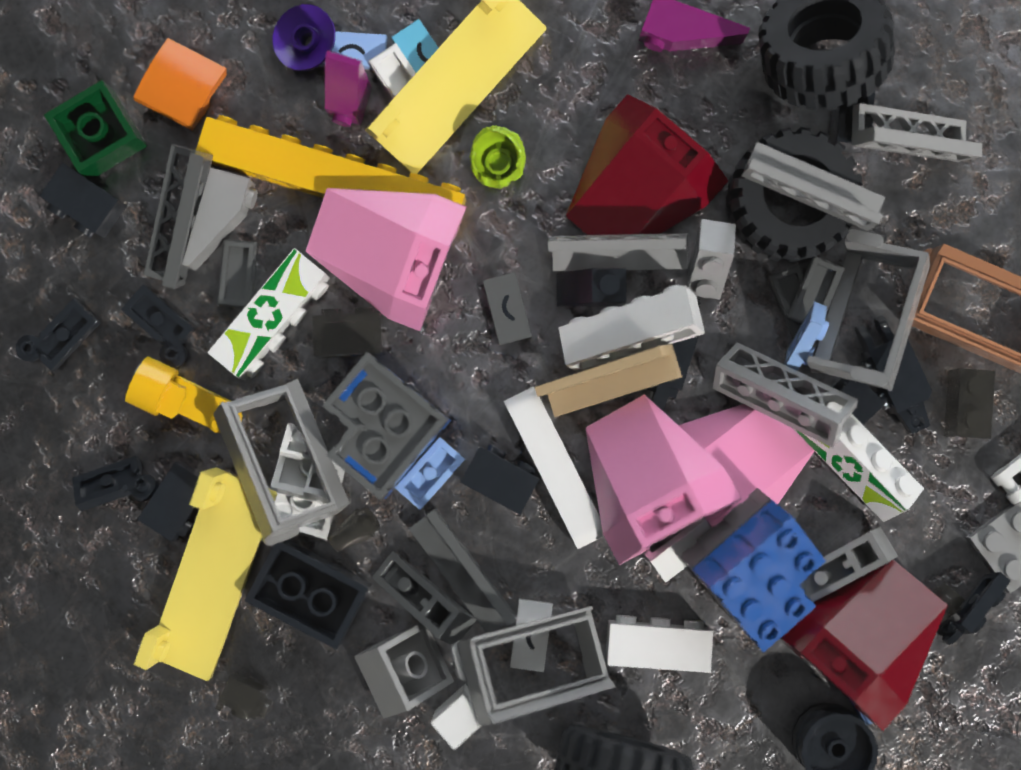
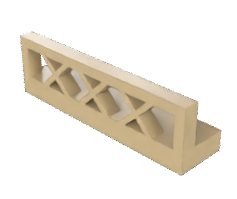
(611, 380)

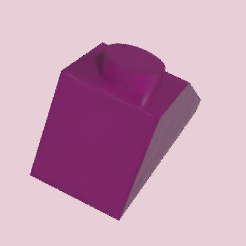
(683, 27)
(345, 89)

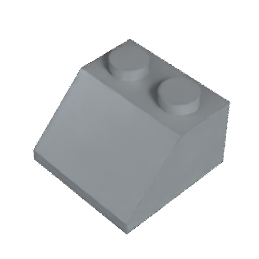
(404, 670)

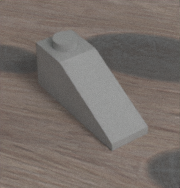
(219, 213)
(849, 564)

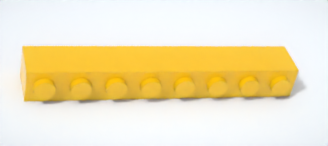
(302, 167)

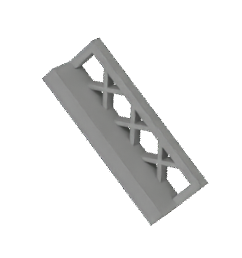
(910, 141)
(814, 187)
(619, 251)
(778, 397)

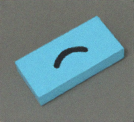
(415, 44)

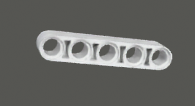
(555, 467)

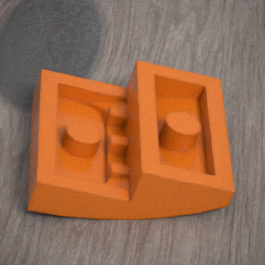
(179, 84)

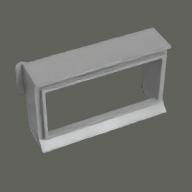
(870, 247)
(249, 472)
(472, 667)

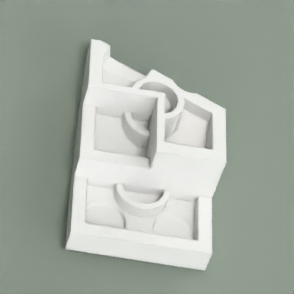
(299, 485)

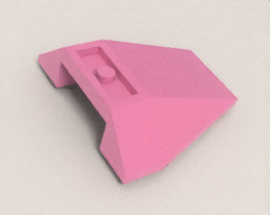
(386, 246)
(752, 450)
(651, 478)

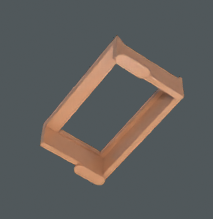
(954, 333)

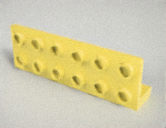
(455, 81)
(207, 580)

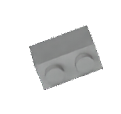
(711, 258)

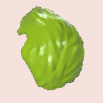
(497, 156)

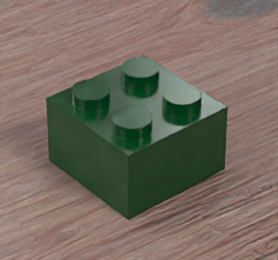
(95, 130)

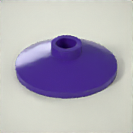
(294, 29)

